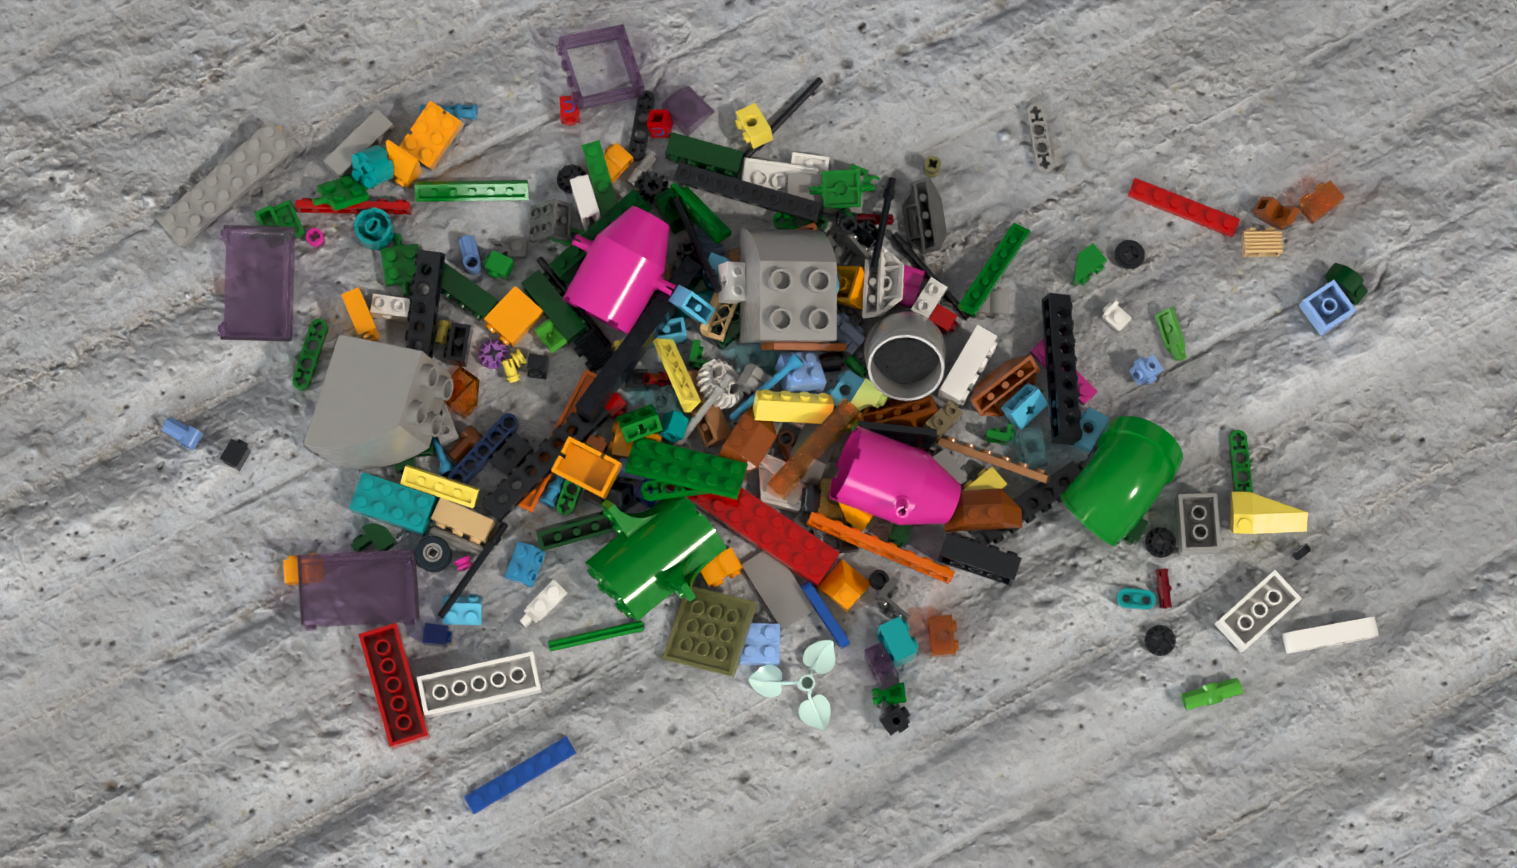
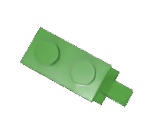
(1171, 333)

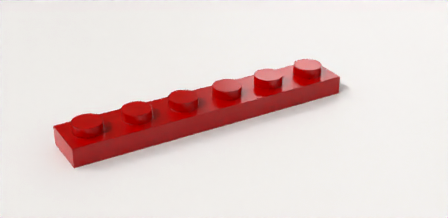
(399, 207)
(1183, 207)

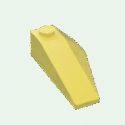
(1259, 514)

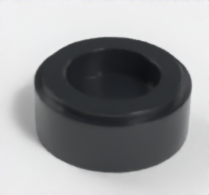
(1301, 551)
(878, 579)

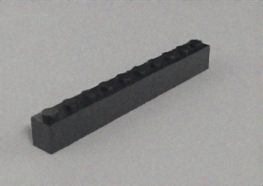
(635, 344)

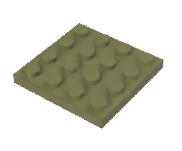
(710, 632)

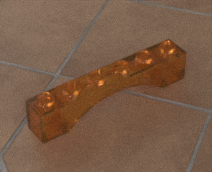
(796, 467)

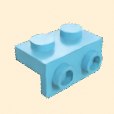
(465, 611)

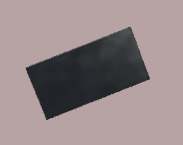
(909, 435)

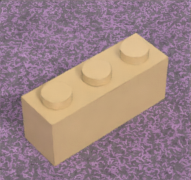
(462, 521)

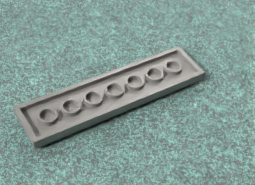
(226, 184)

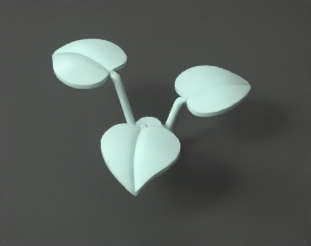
(816, 710)

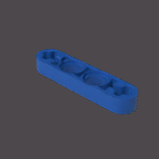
(825, 615)

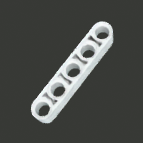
(1330, 635)

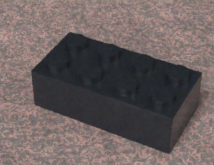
(979, 559)

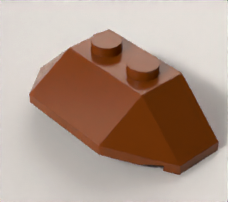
(1003, 384)
(901, 412)
(749, 440)
(984, 511)

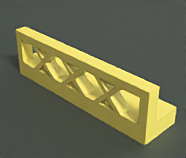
(677, 373)
(440, 486)

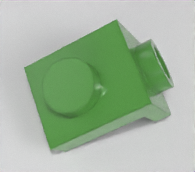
(550, 336)

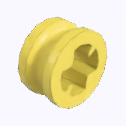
(518, 358)

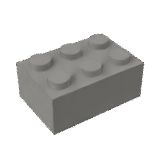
(1197, 524)

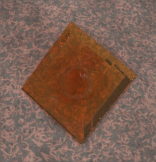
(465, 393)

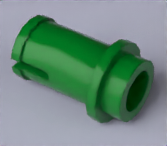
(856, 366)

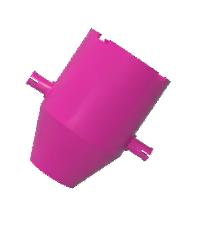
(621, 269)
(893, 481)

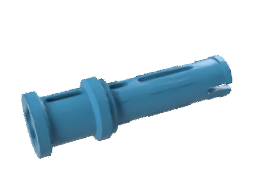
(459, 110)
(553, 491)

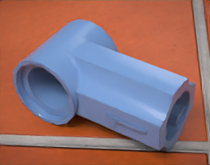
(470, 254)
(184, 434)

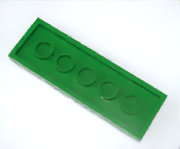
(686, 468)

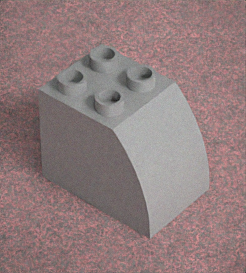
(788, 286)
(377, 404)

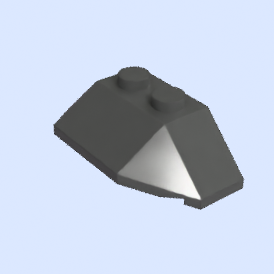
(924, 216)
(817, 470)

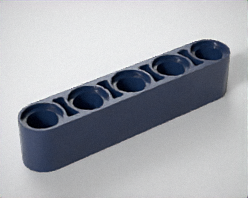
(485, 442)

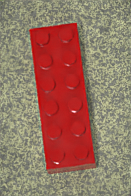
(394, 686)

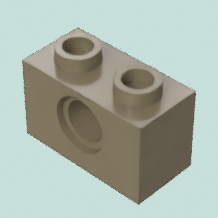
(944, 419)

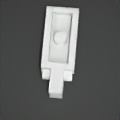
(543, 603)

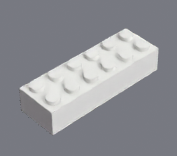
(479, 684)

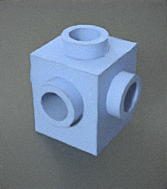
(1143, 373)

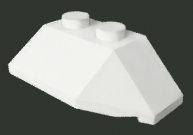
(883, 287)

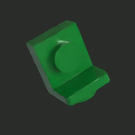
(696, 352)
(997, 436)

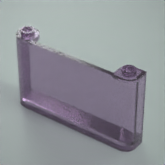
(258, 283)
(358, 588)

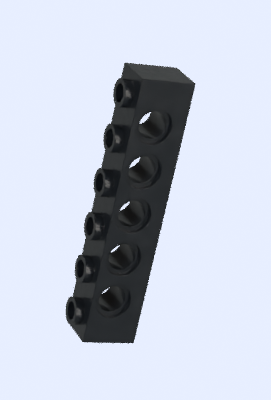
(431, 299)
(1068, 473)

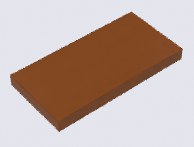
(803, 346)

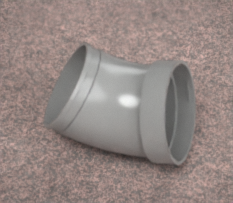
(897, 326)

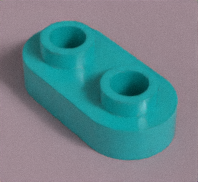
(1135, 599)

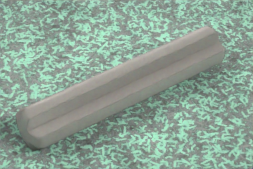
(457, 541)

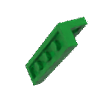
(701, 214)

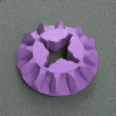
(487, 360)

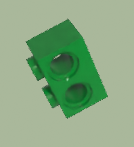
(639, 423)

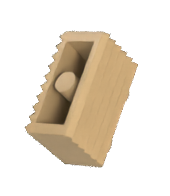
(1261, 242)

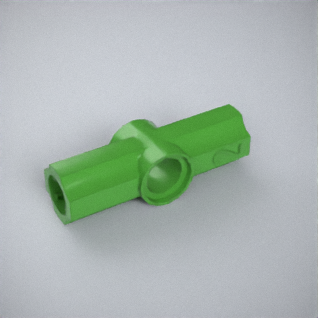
(1211, 694)

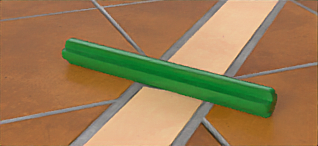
(597, 635)

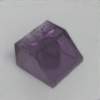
(687, 109)

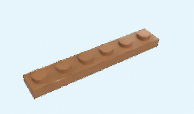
(1002, 461)

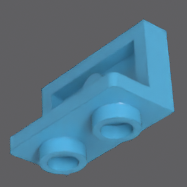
(525, 564)

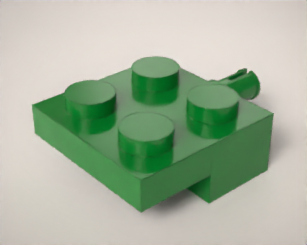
(280, 215)

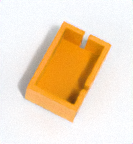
(431, 135)
(587, 468)

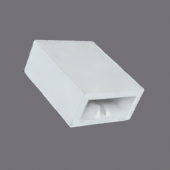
(585, 201)

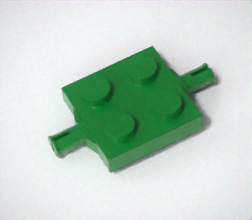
(841, 188)
(341, 193)
(399, 264)

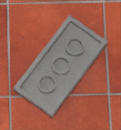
(799, 186)
(777, 589)

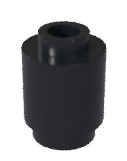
(831, 362)
(810, 498)

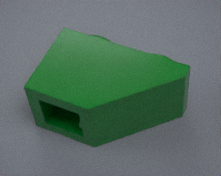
(1087, 263)

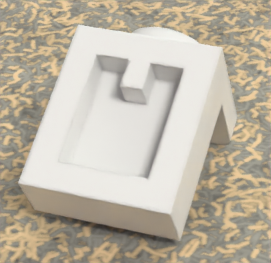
(1115, 316)

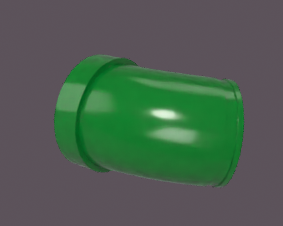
(1123, 477)

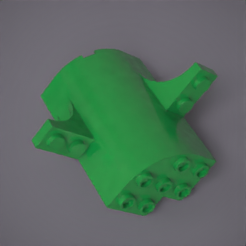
(653, 554)

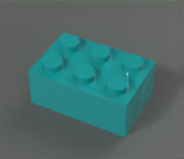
(897, 641)

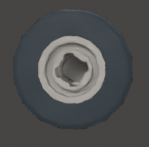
(436, 560)

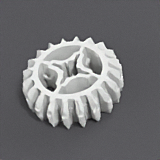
(711, 374)

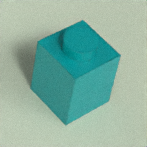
(674, 426)

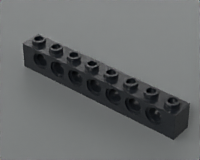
(749, 193)
(1057, 377)
(543, 469)

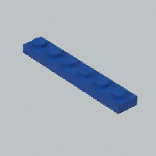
(520, 775)

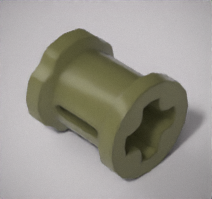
(933, 161)

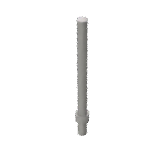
(718, 390)

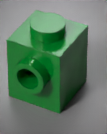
(498, 265)

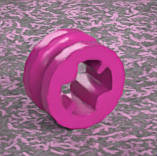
(319, 241)
(463, 563)

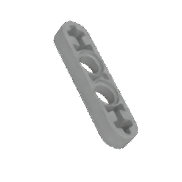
(1039, 138)

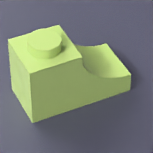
(868, 396)

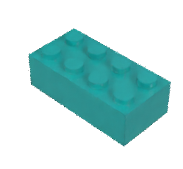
(393, 504)

